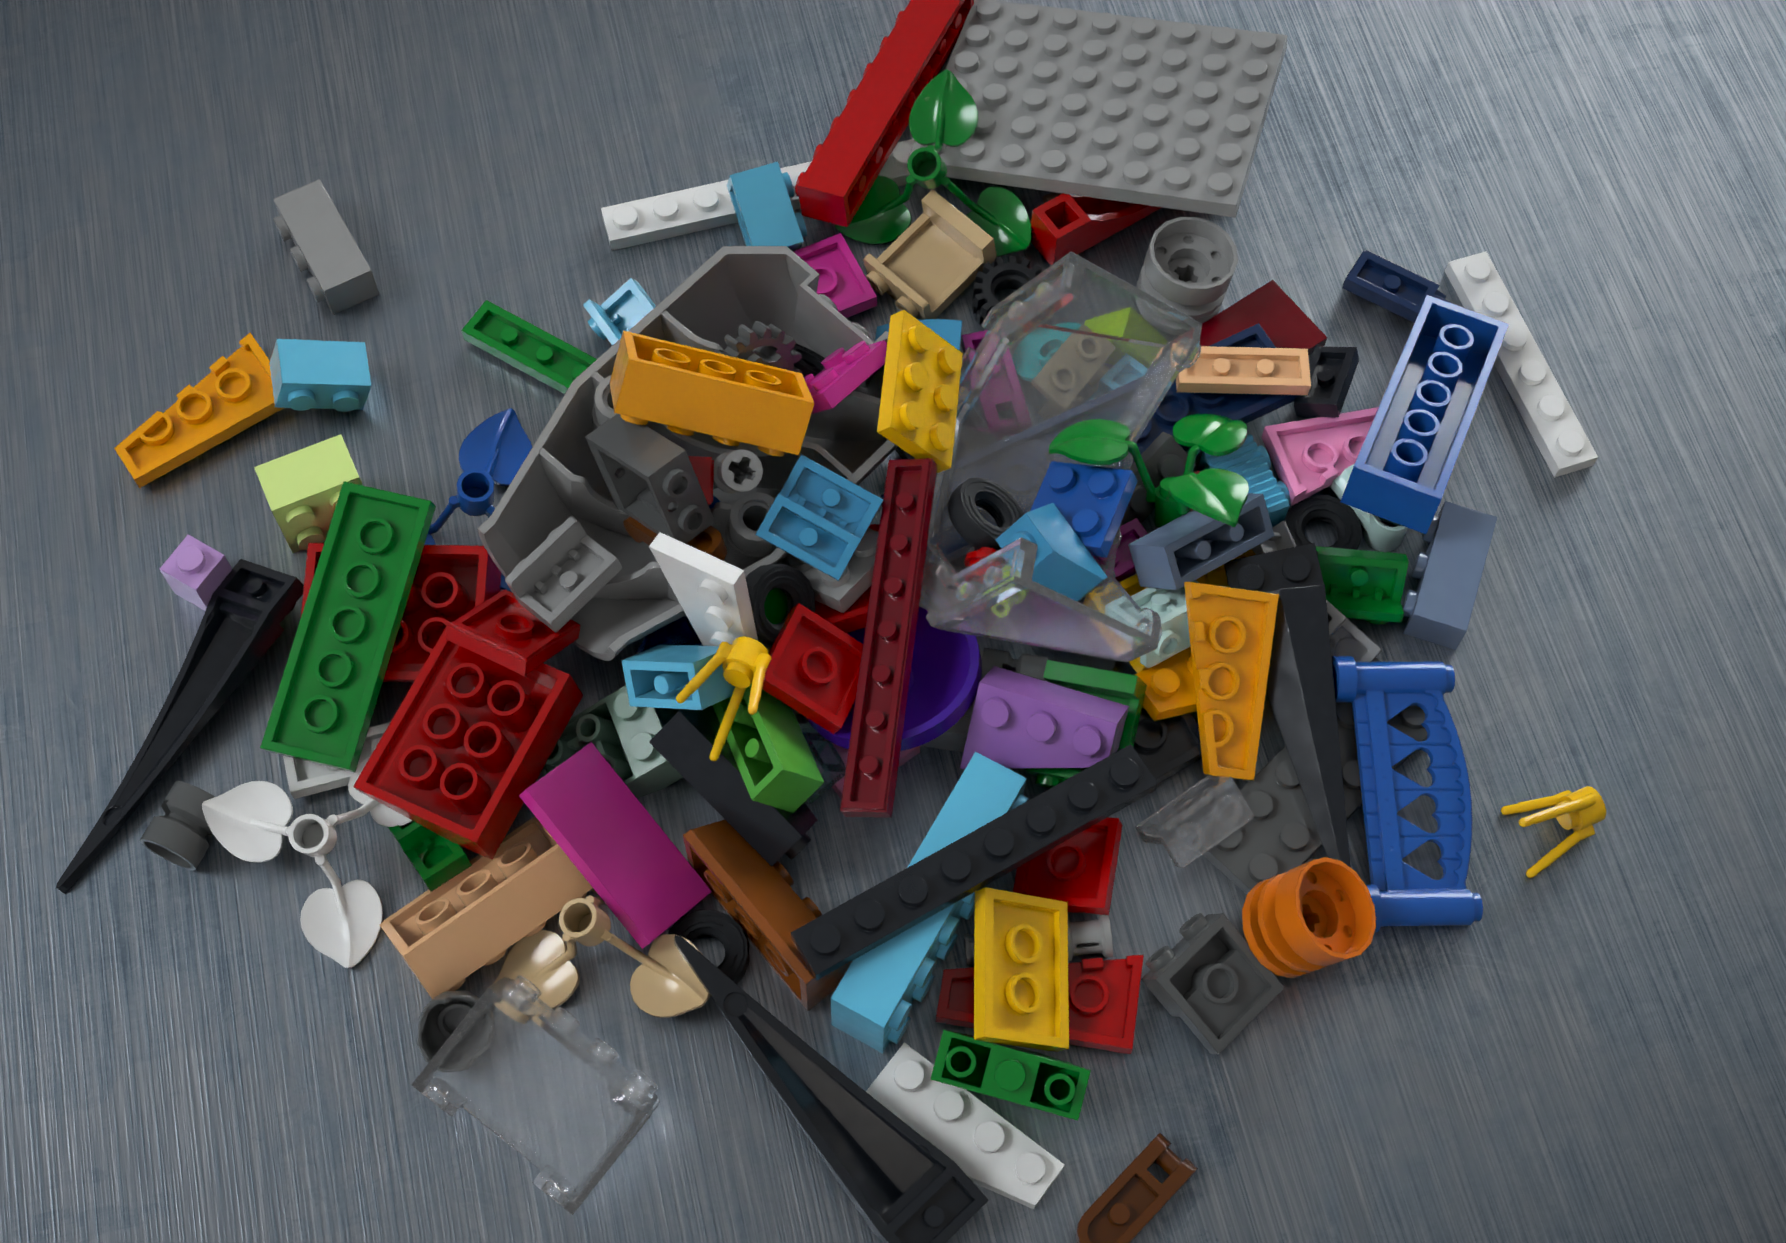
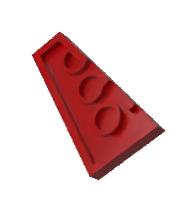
(1100, 997)

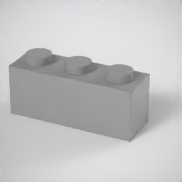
(324, 247)

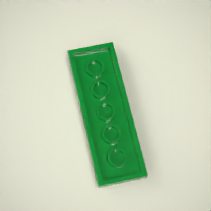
(348, 627)

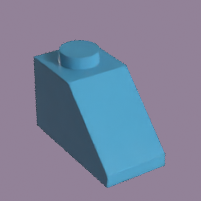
(1061, 557)

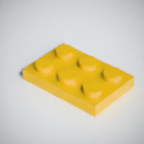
(920, 391)
(1021, 970)

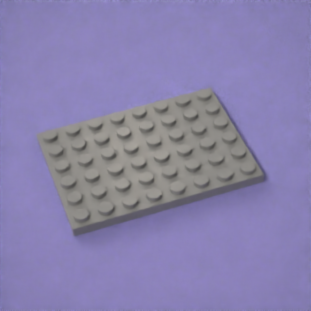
(1112, 105)

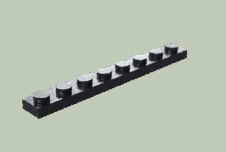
(972, 862)

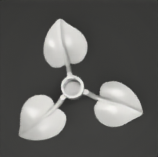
(252, 827)

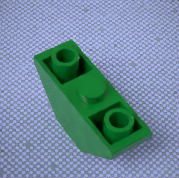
(1011, 1074)

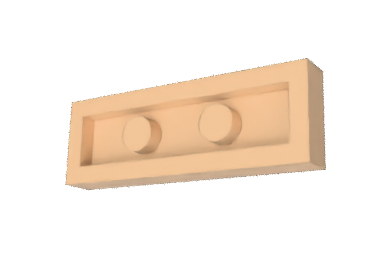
(1247, 371)

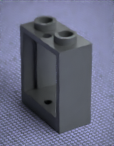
(654, 480)

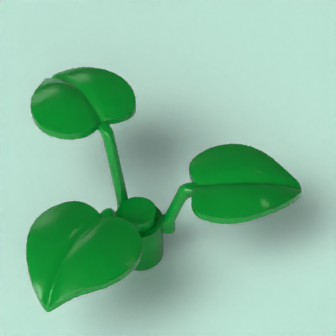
(949, 117)
(1210, 492)

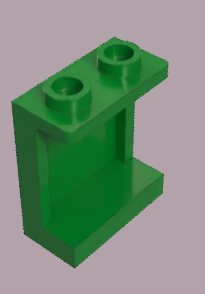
(1106, 684)

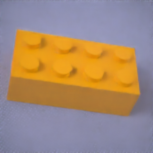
(710, 394)

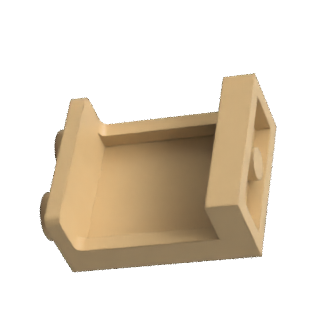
(931, 259)

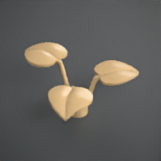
(659, 986)

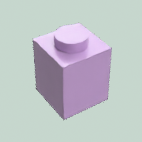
(195, 571)

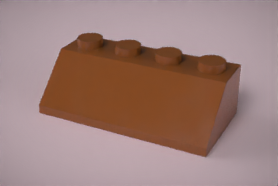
(760, 903)

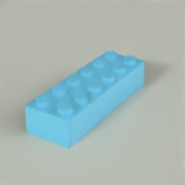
(882, 983)

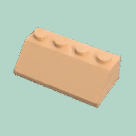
(485, 909)

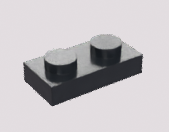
(1330, 380)

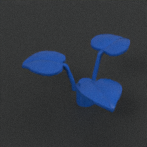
(486, 457)

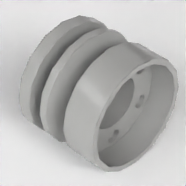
(1189, 266)

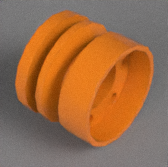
(1309, 918)

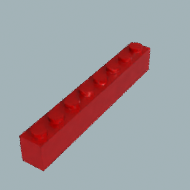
(879, 110)

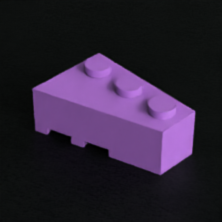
(1040, 724)

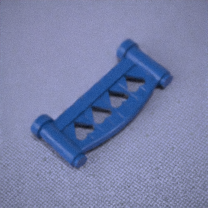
(1398, 890)

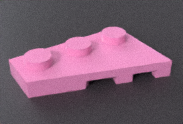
(1316, 450)

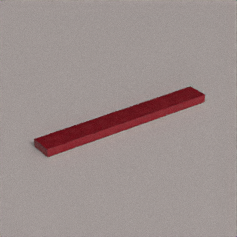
(889, 640)

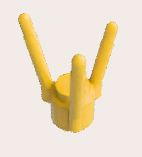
(742, 665)
(1572, 810)

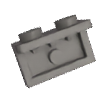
(562, 574)

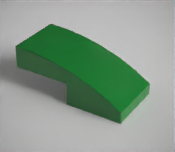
(430, 854)

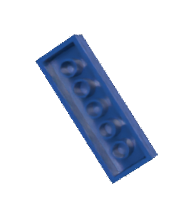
(1425, 415)

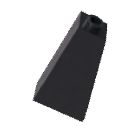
(687, 747)

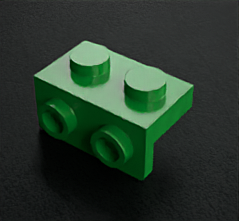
(1364, 582)

